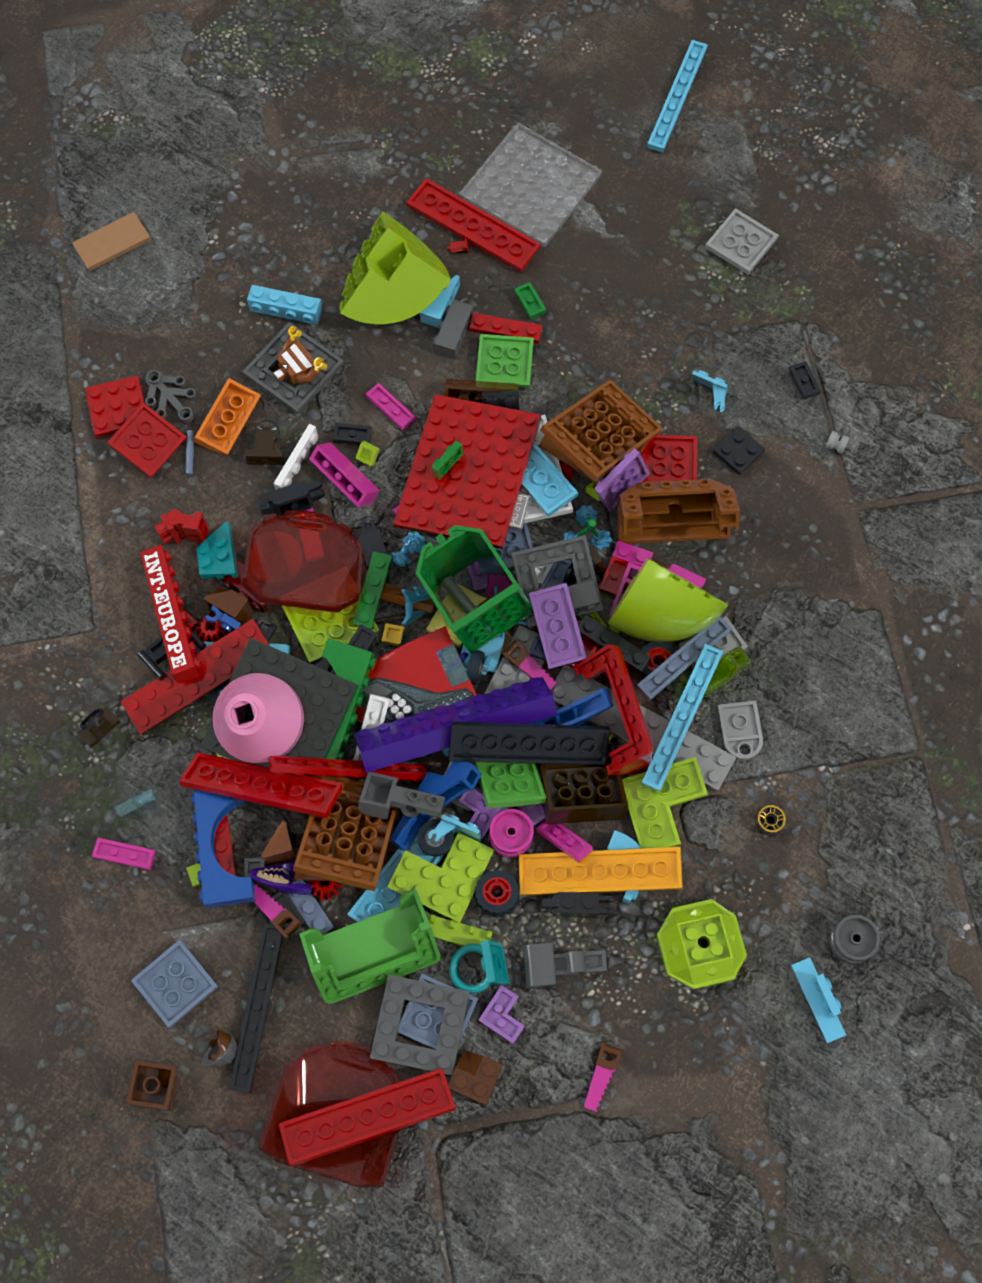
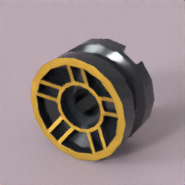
(778, 820)

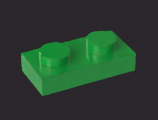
(530, 300)
(447, 460)

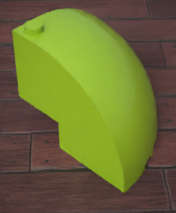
(392, 276)
(664, 606)

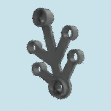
(169, 394)

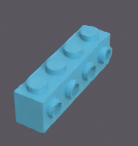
(284, 304)

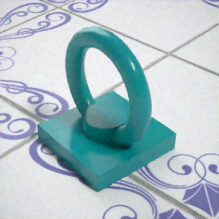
(492, 963)

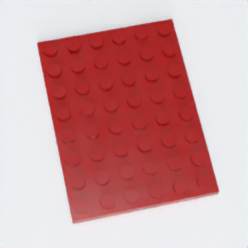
(483, 483)

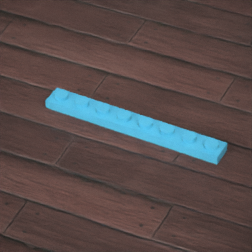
(677, 96)
(682, 718)

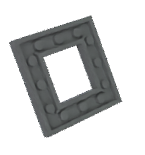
(294, 398)
(573, 548)
(404, 989)

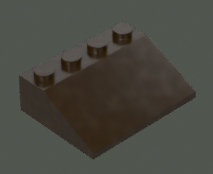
(582, 793)

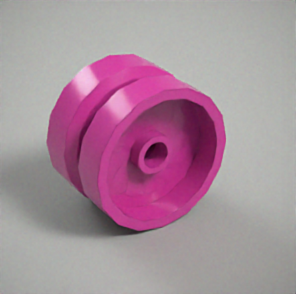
(516, 822)

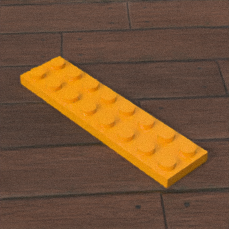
(601, 871)

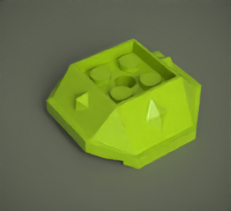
(686, 959)

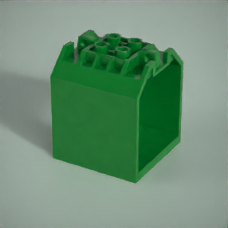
(452, 557)

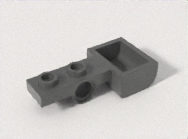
(382, 792)
(543, 965)

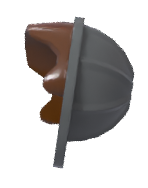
(221, 1050)

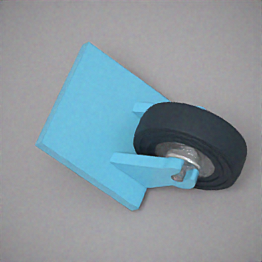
(483, 659)
(437, 837)

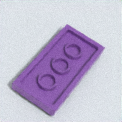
(557, 625)

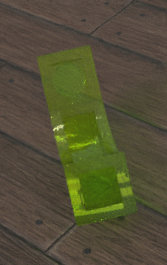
(727, 669)

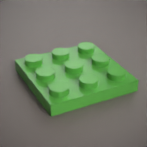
(505, 359)
(510, 784)

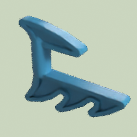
(411, 598)

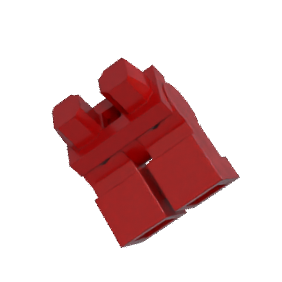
(180, 526)

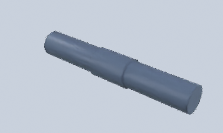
(189, 453)

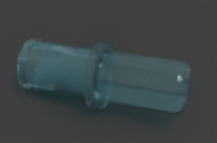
(135, 802)

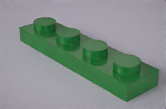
(372, 590)

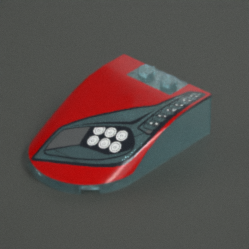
(418, 677)

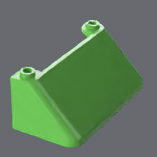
(371, 949)

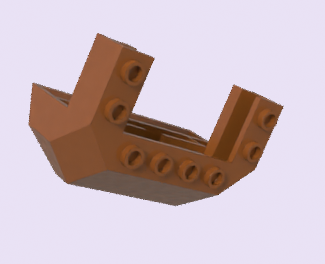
(677, 511)

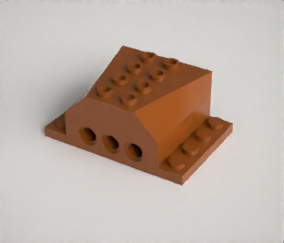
(599, 431)
(345, 844)

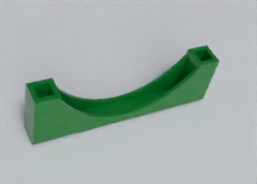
(353, 665)

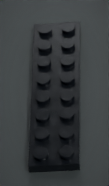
(528, 743)

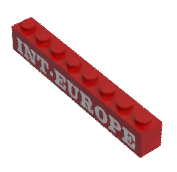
(170, 615)

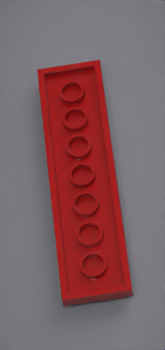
(474, 224)
(166, 697)
(260, 785)
(366, 1117)

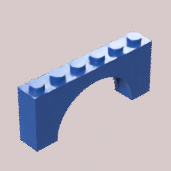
(218, 885)

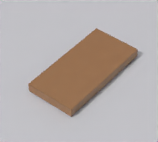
(111, 241)

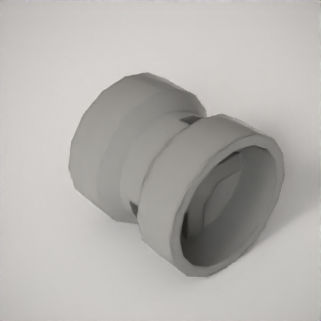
(837, 442)

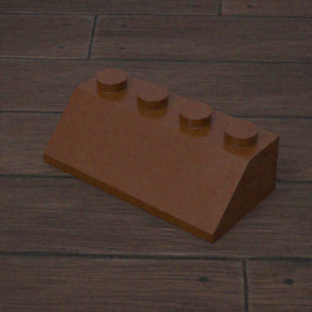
(472, 390)

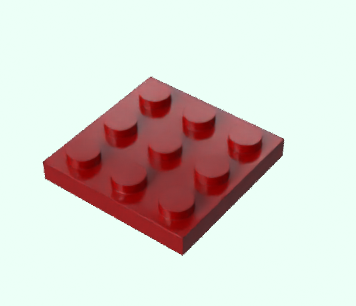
(113, 404)
(147, 440)
(671, 458)

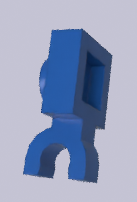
(227, 622)

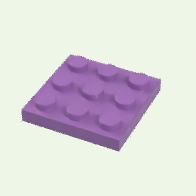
(621, 477)

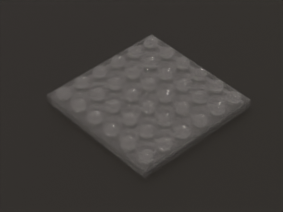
(531, 184)

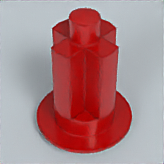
(458, 246)

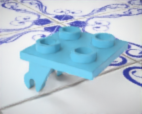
(718, 385)

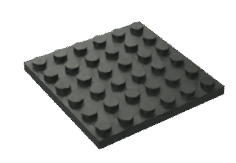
(322, 696)

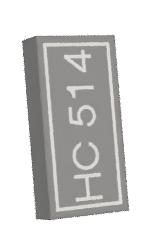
(520, 512)

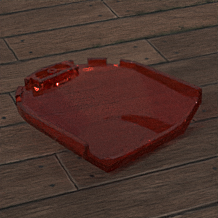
(303, 562)
(322, 1079)

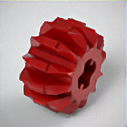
(206, 634)
(325, 891)

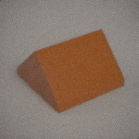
(280, 847)

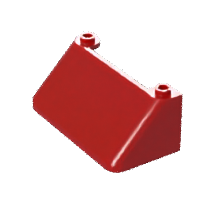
(637, 754)

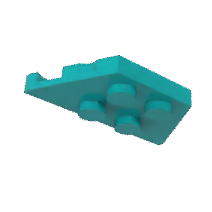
(217, 554)

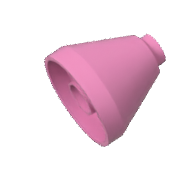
(276, 719)

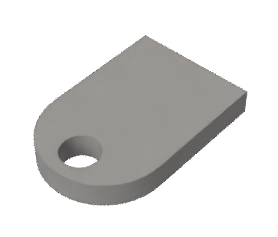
(740, 727)

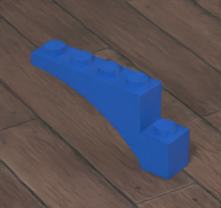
(581, 710)
(458, 780)

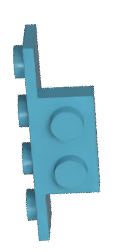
(820, 999)

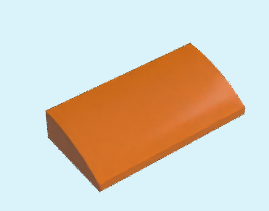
(227, 417)

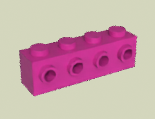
(344, 474)

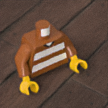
(296, 361)

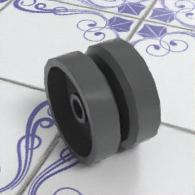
(854, 928)

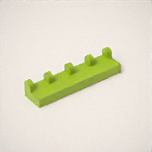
(457, 932)

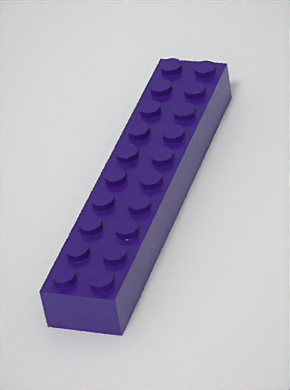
(431, 730)

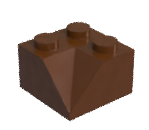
(231, 603)
(475, 1077)
(153, 1086)

